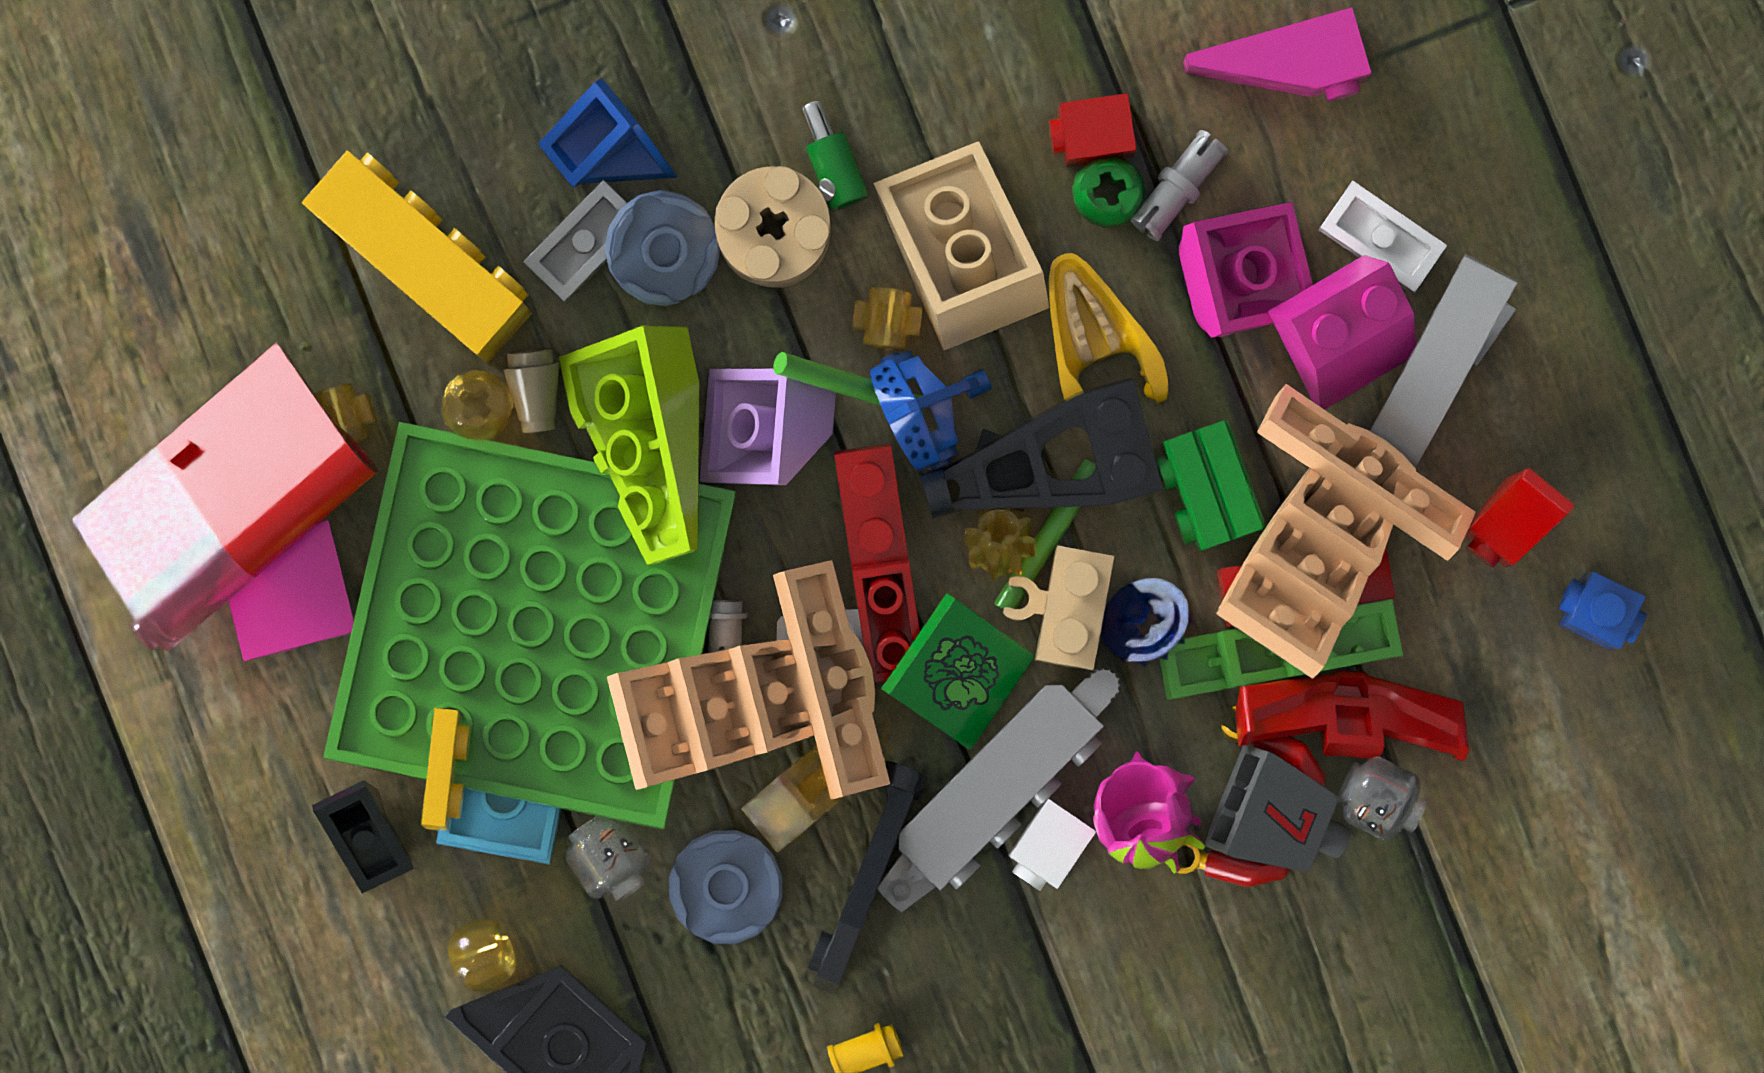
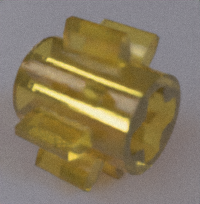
(887, 318)
(348, 410)
(999, 557)

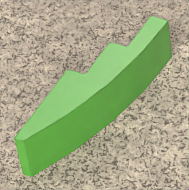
(1237, 660)

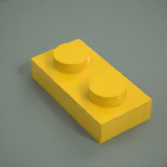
(448, 744)

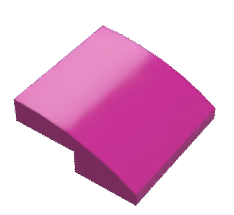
(294, 599)

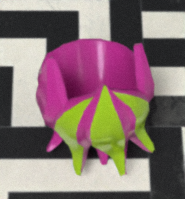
(1145, 814)

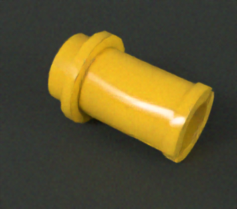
(866, 1051)

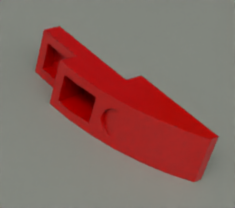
(878, 555)

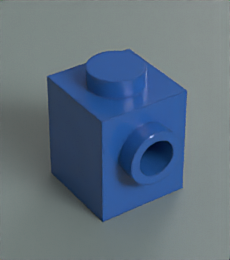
(1602, 611)

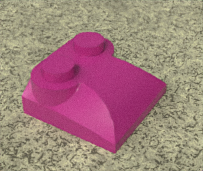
(1243, 267)

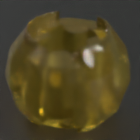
(476, 383)
(481, 955)

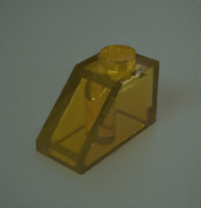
(791, 801)

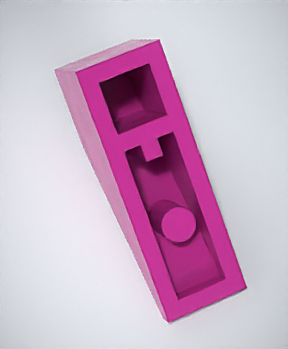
(1293, 59)

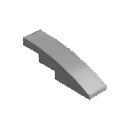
(1443, 357)

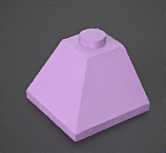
(761, 426)

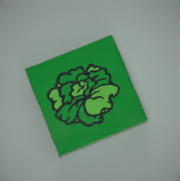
(958, 671)

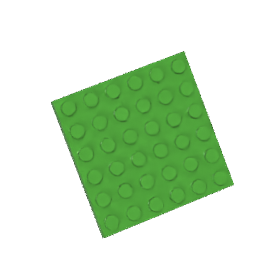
(512, 598)

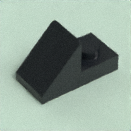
(363, 835)

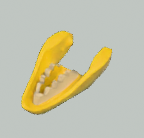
(1093, 325)

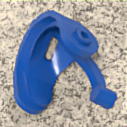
(904, 411)

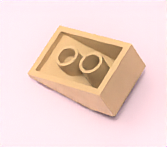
(963, 245)

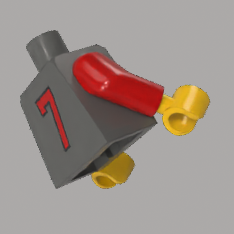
(1270, 816)

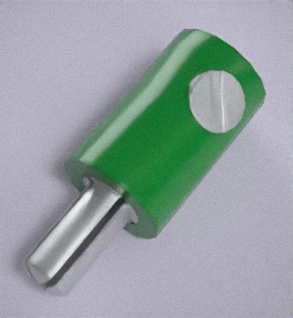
(833, 162)

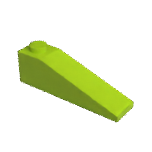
(643, 417)

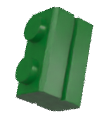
(1210, 486)

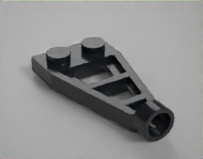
(1118, 442)
(835, 950)

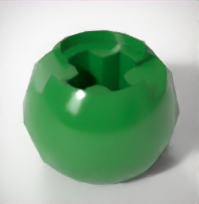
(1097, 210)

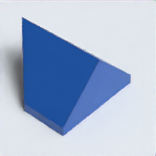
(603, 142)

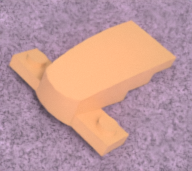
(1331, 531)
(760, 697)

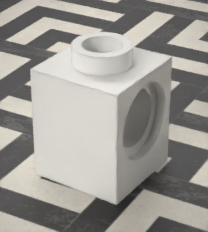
(1050, 846)

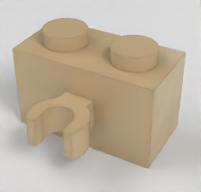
(1069, 608)

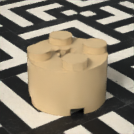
(783, 195)

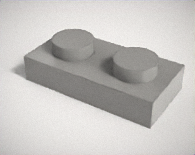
(577, 245)

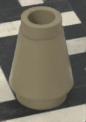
(533, 387)

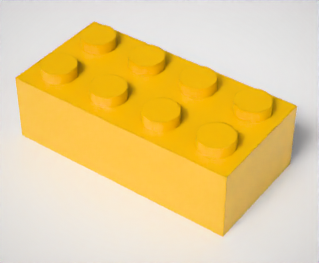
(423, 262)

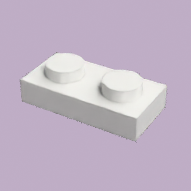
(1377, 230)

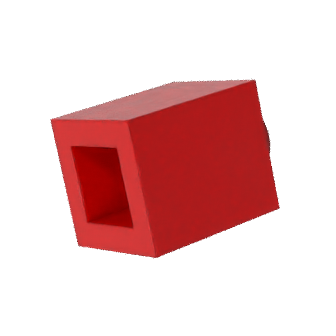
(1093, 129)

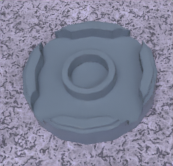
(662, 247)
(725, 886)

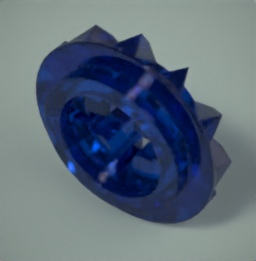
(1131, 607)

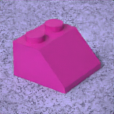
(1347, 329)

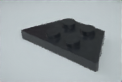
(550, 1028)

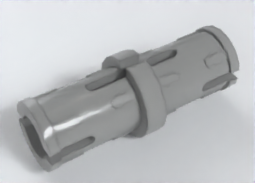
(1179, 185)

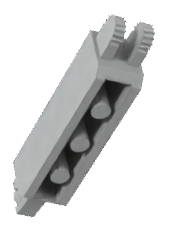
(995, 786)

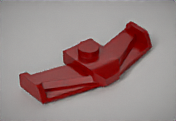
(1352, 714)

